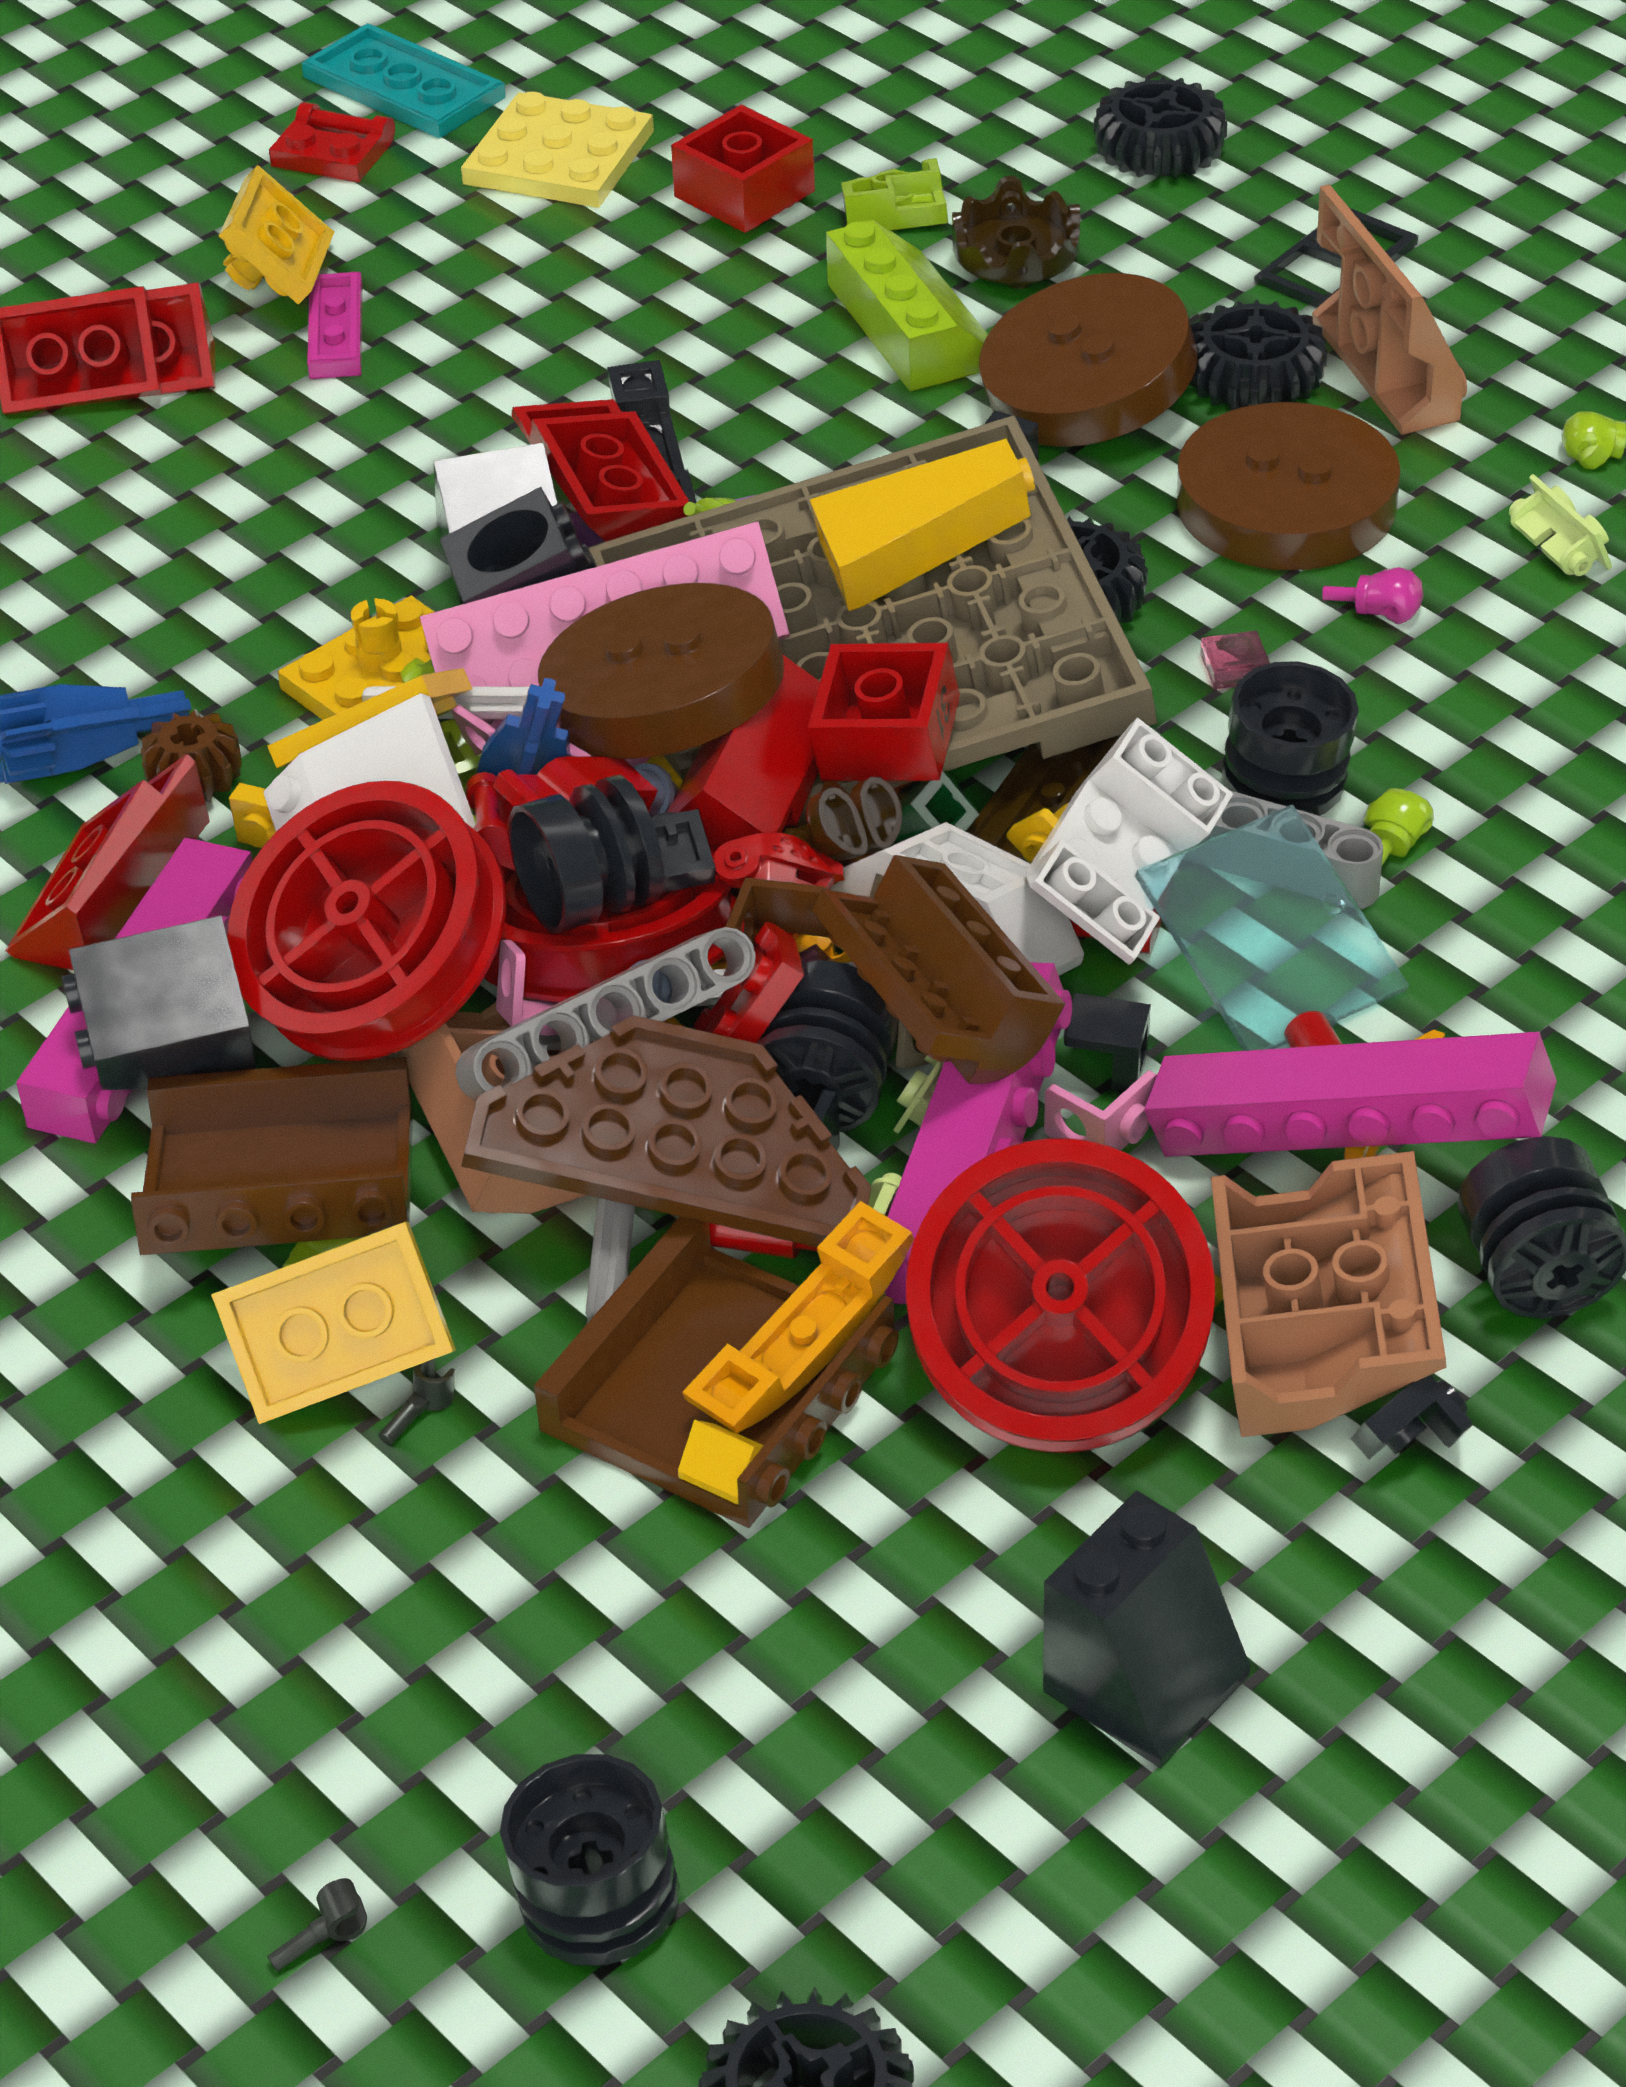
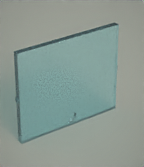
(1270, 929)

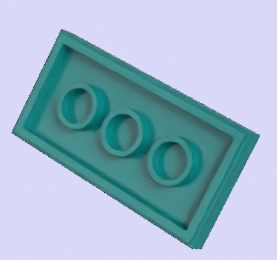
(403, 80)

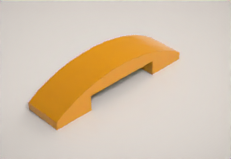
(809, 1327)

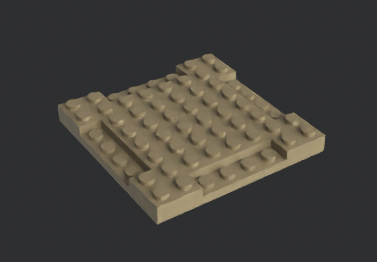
(1020, 612)

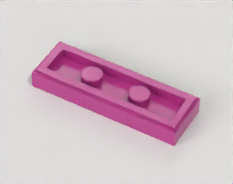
(335, 326)

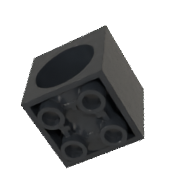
(515, 548)

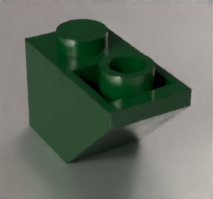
(932, 804)

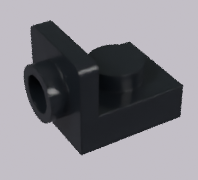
(684, 850)
(1400, 1419)

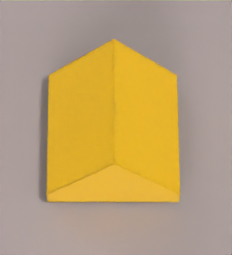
(716, 1459)

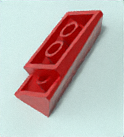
(105, 348)
(605, 465)
(758, 771)
(112, 866)

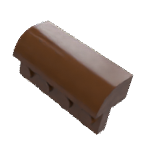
(944, 969)

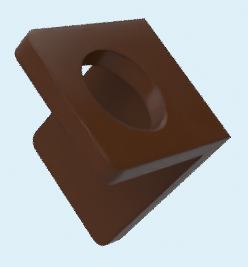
(779, 903)

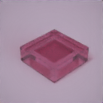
(1232, 657)

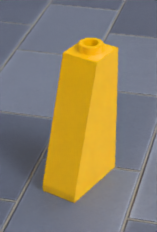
(919, 518)

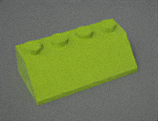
(903, 305)

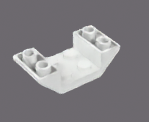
(1126, 815)
(993, 880)

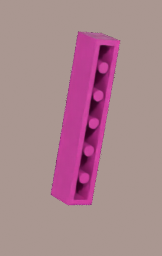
(54, 1087)
(1352, 1095)
(969, 1124)

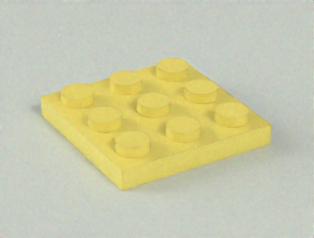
(558, 149)

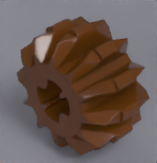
(204, 740)

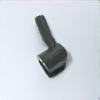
(428, 1395)
(341, 1919)

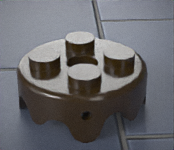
(1016, 241)

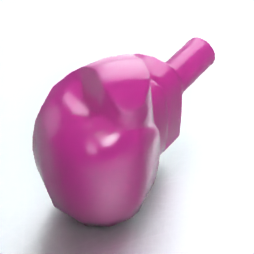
(1389, 593)

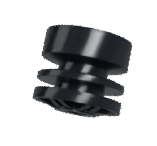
(1290, 736)
(586, 853)
(835, 1039)
(1543, 1227)
(590, 1859)

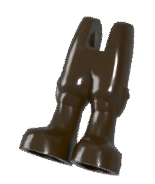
(854, 824)

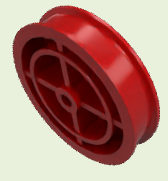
(367, 921)
(587, 955)
(1060, 1295)

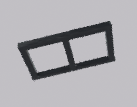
(1267, 277)

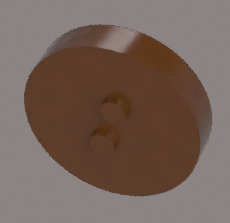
(1090, 357)
(1288, 486)
(664, 669)

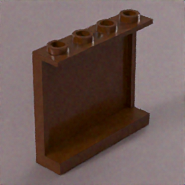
(276, 1156)
(627, 1368)

